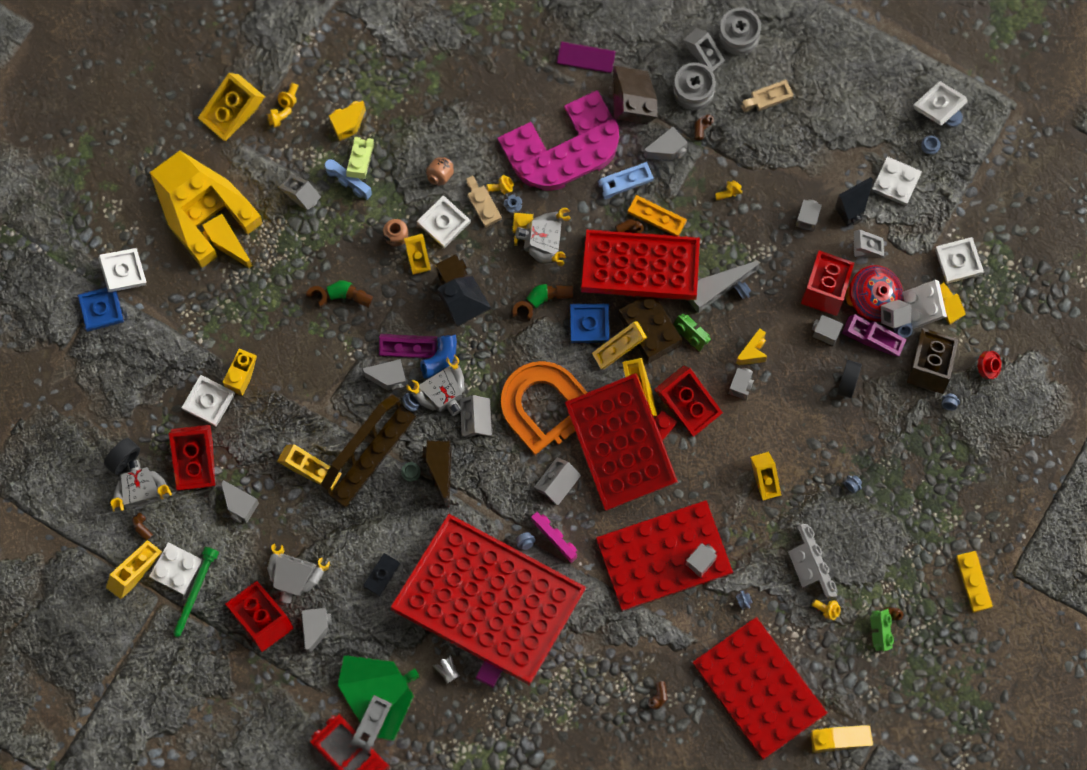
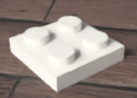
(940, 103)
(896, 181)
(443, 221)
(959, 260)
(122, 270)
(925, 303)
(208, 400)
(176, 568)

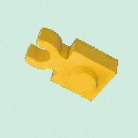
(521, 220)

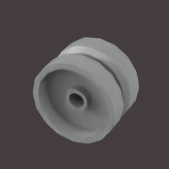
(739, 31)
(694, 86)

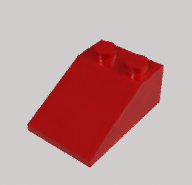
(827, 283)
(688, 400)
(192, 457)
(259, 616)

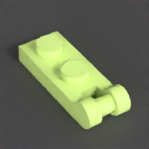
(360, 158)

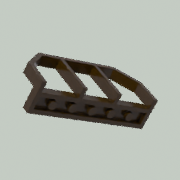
(372, 456)

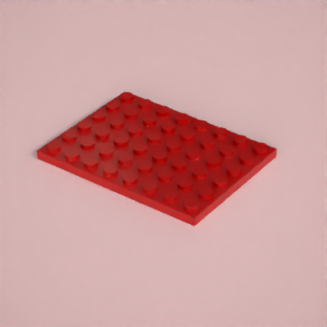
(488, 599)

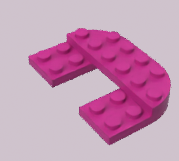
(572, 159)

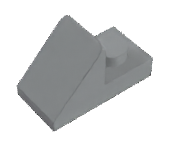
(868, 245)

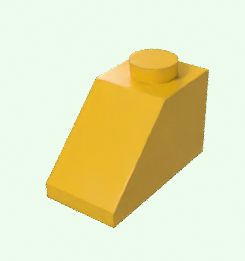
(766, 475)

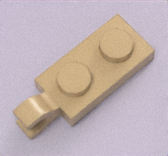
(768, 96)
(482, 203)

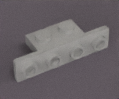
(809, 563)

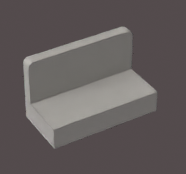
(475, 416)
(557, 480)

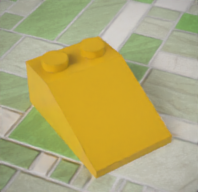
(231, 105)

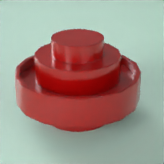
(989, 364)

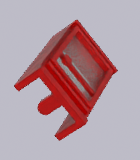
(335, 746)

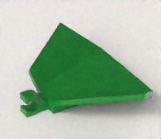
(366, 678)

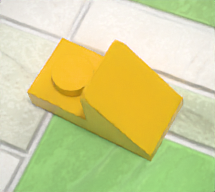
(417, 254)
(953, 305)
(750, 353)

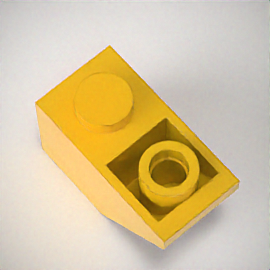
(347, 121)
(240, 372)

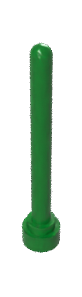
(209, 556)

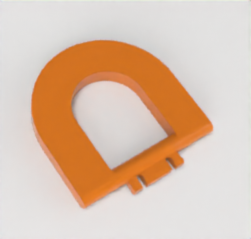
(517, 418)

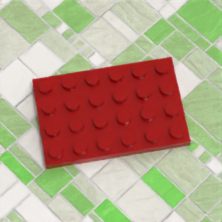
(641, 264)
(621, 442)
(651, 556)
(759, 688)

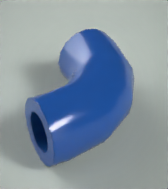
(446, 348)

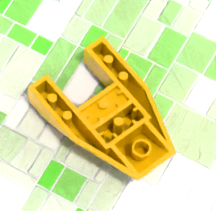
(192, 196)

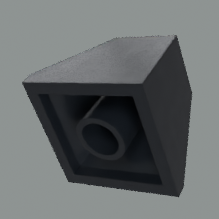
(853, 202)
(463, 299)

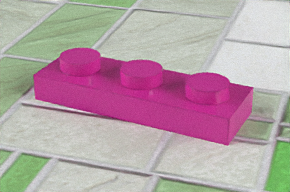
(554, 536)

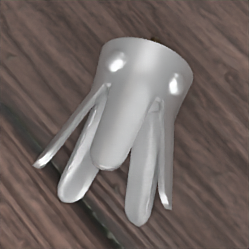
(449, 672)

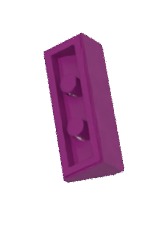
(586, 57)
(407, 345)

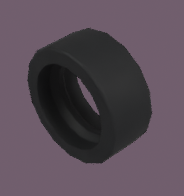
(849, 379)
(120, 455)

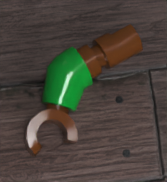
(341, 289)
(541, 294)

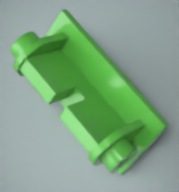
(685, 327)
(882, 621)

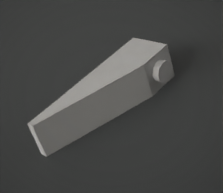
(717, 285)

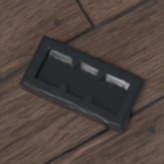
(382, 574)

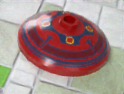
(866, 292)

